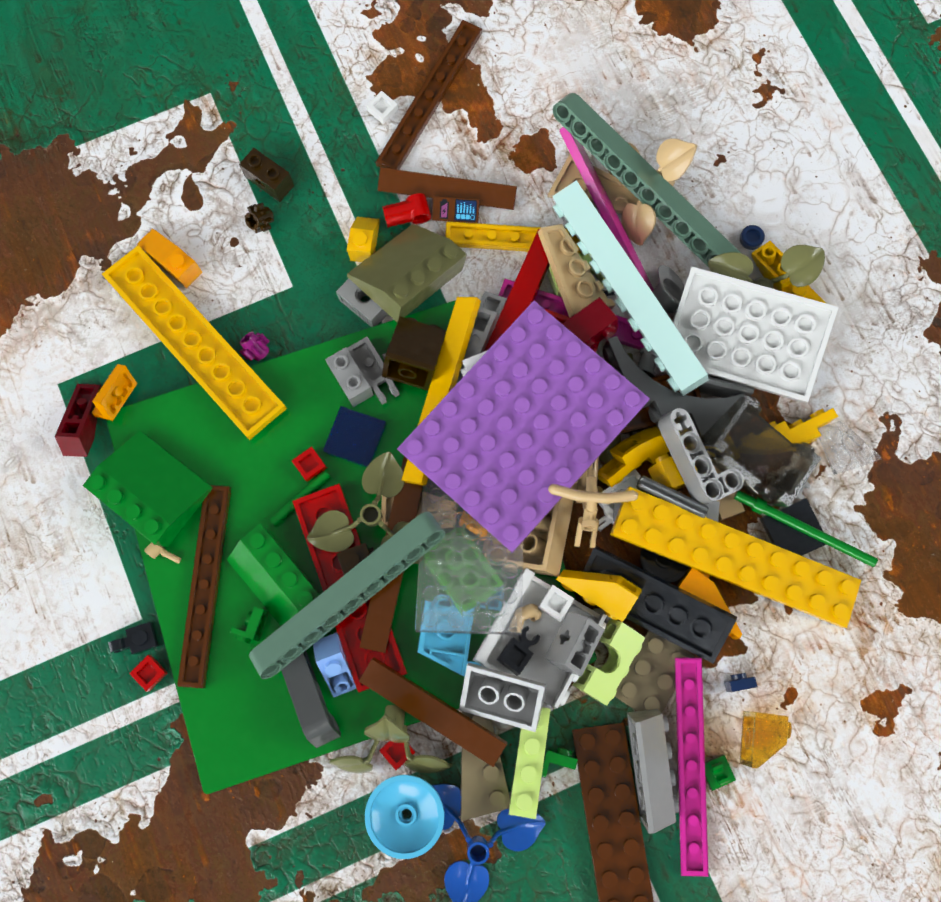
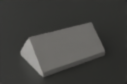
(502, 697)

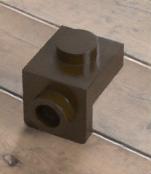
(353, 556)

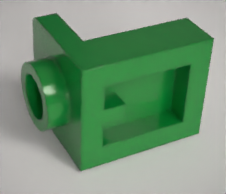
(255, 624)

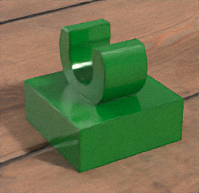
(718, 772)

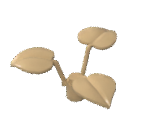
(674, 159)

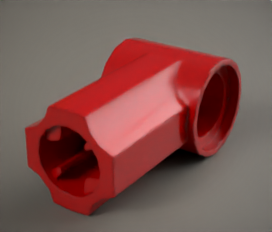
(412, 210)

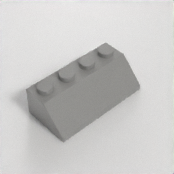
(652, 769)

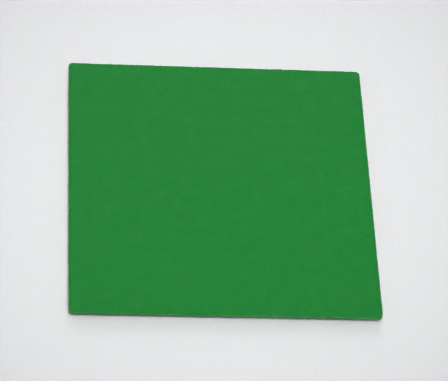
(245, 722)

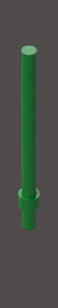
(760, 506)

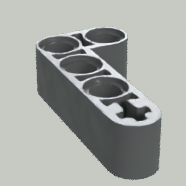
(315, 719)

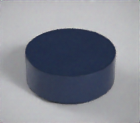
(752, 237)

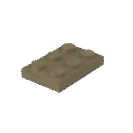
(651, 674)

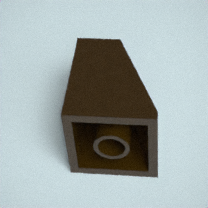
(413, 353)

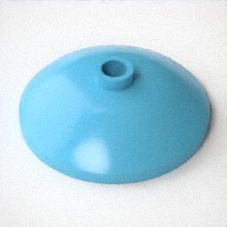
(391, 830)

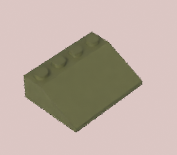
(408, 270)

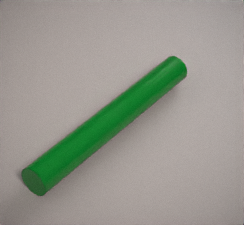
(309, 489)

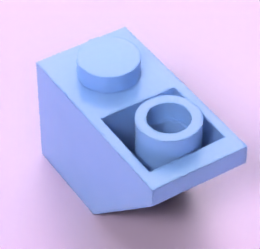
(333, 664)

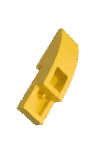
(769, 264)
(806, 431)
(631, 453)

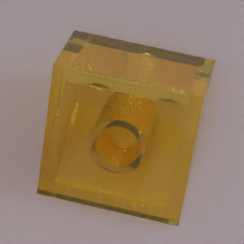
(762, 737)

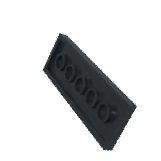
(669, 609)

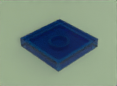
(354, 437)

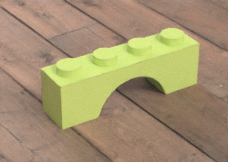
(529, 769)

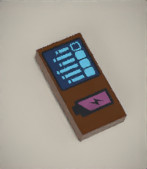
(455, 209)

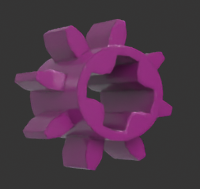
(254, 346)

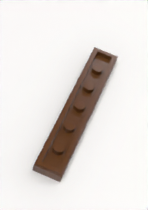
(441, 186)
(433, 712)

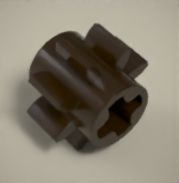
(259, 218)

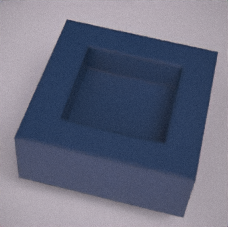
(740, 682)

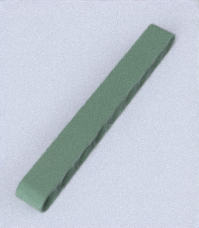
(346, 595)

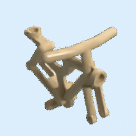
(589, 495)

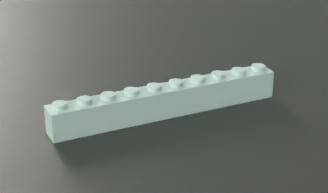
(630, 289)

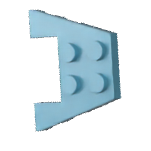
(446, 649)

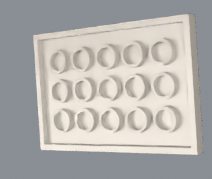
(754, 333)

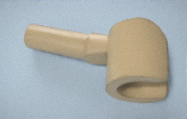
(154, 550)

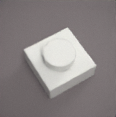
(382, 107)
(556, 603)

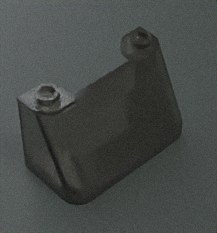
(763, 456)

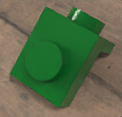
(560, 757)

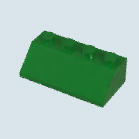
(272, 574)

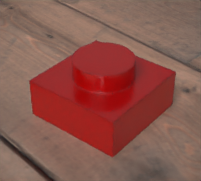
(309, 464)
(148, 673)
(395, 753)

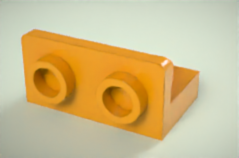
(114, 393)

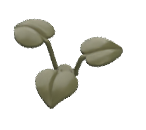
(799, 262)
(332, 528)
(390, 728)

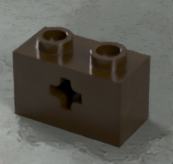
(266, 174)

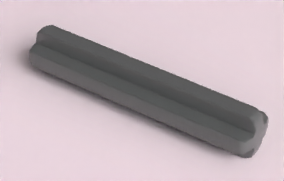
(665, 493)

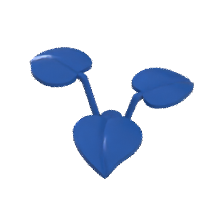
(470, 880)

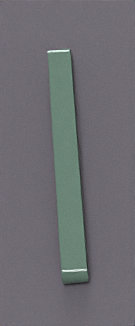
(641, 178)

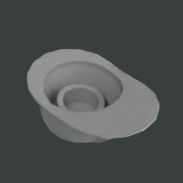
(669, 289)

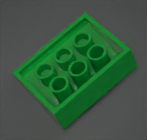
(148, 488)

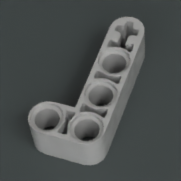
(679, 429)

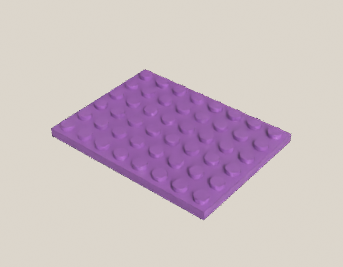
(521, 421)

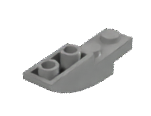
(486, 319)

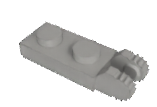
(371, 367)

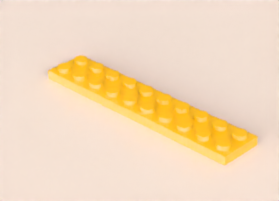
(194, 342)
(737, 558)

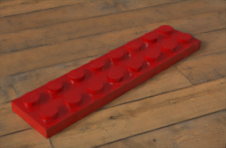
(329, 571)

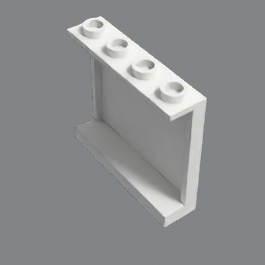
(546, 627)

